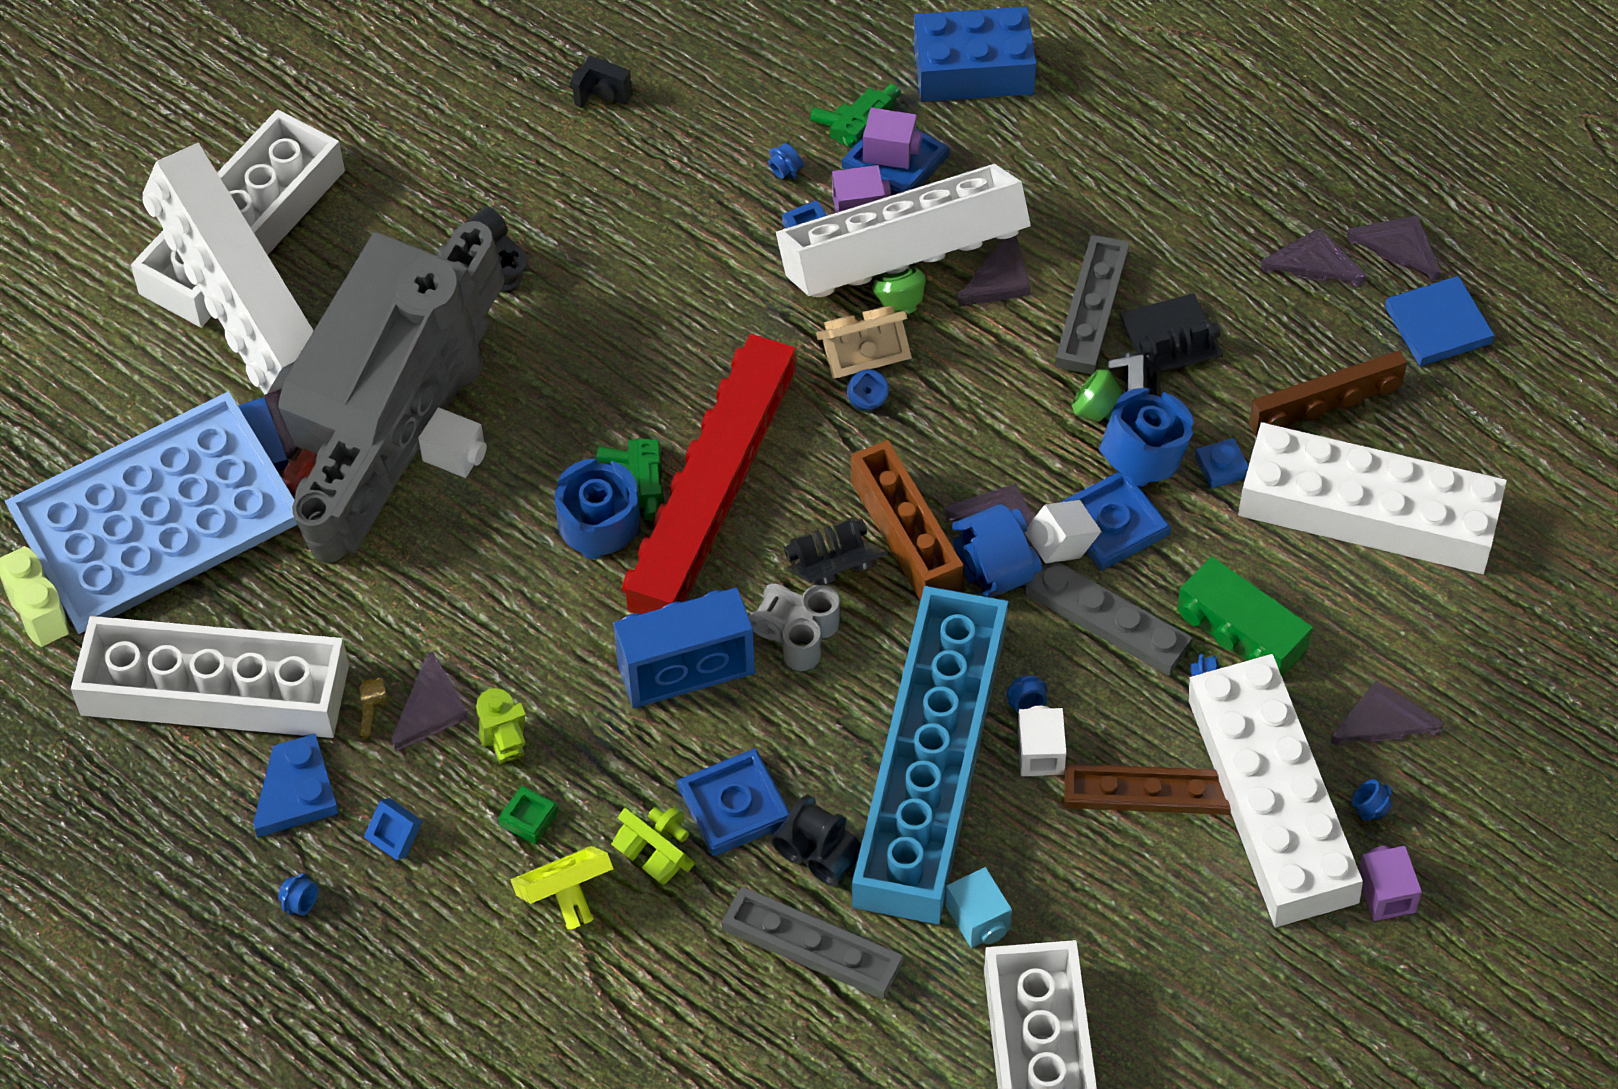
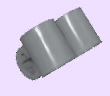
(792, 619)

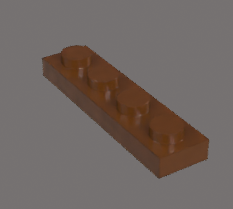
(1329, 392)

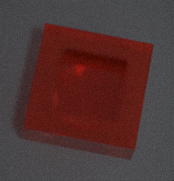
(299, 469)

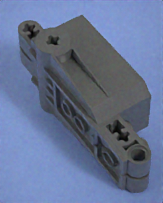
(378, 370)

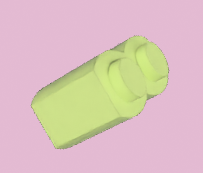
(33, 596)

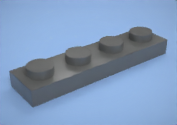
(1092, 304)
(1109, 616)
(812, 942)

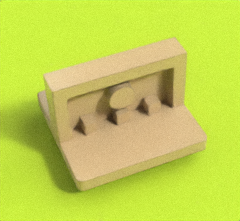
(865, 343)

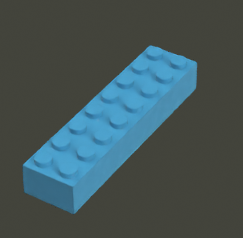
(930, 756)

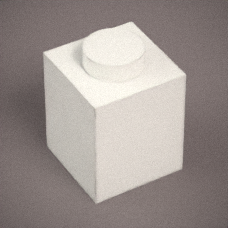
(452, 443)
(1062, 531)
(1041, 741)

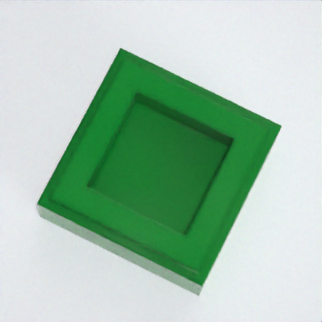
(528, 814)

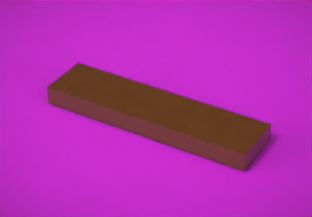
(1144, 789)

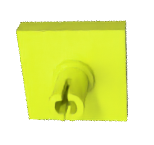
(563, 880)

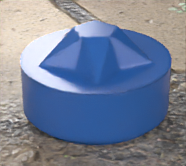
(867, 390)

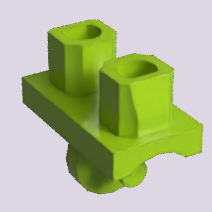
(501, 724)
(636, 834)

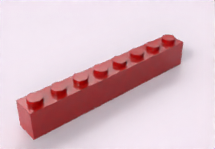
(711, 477)

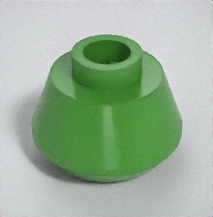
(900, 289)
(1097, 396)

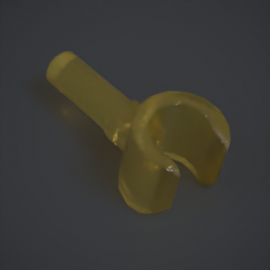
(372, 693)

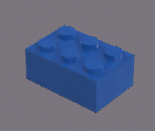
(974, 54)
(684, 647)

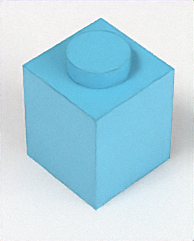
(978, 908)

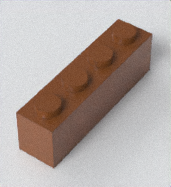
(905, 519)

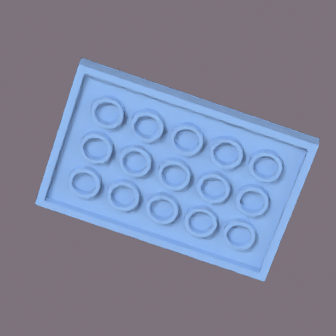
(154, 511)

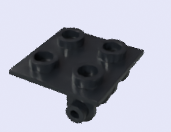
(1173, 333)
(823, 566)

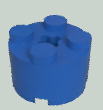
(1147, 436)
(597, 507)
(995, 550)

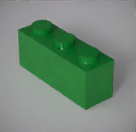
(1242, 616)

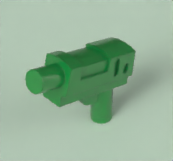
(849, 123)
(645, 465)

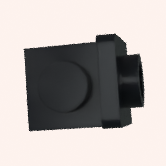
(602, 79)
(1137, 372)

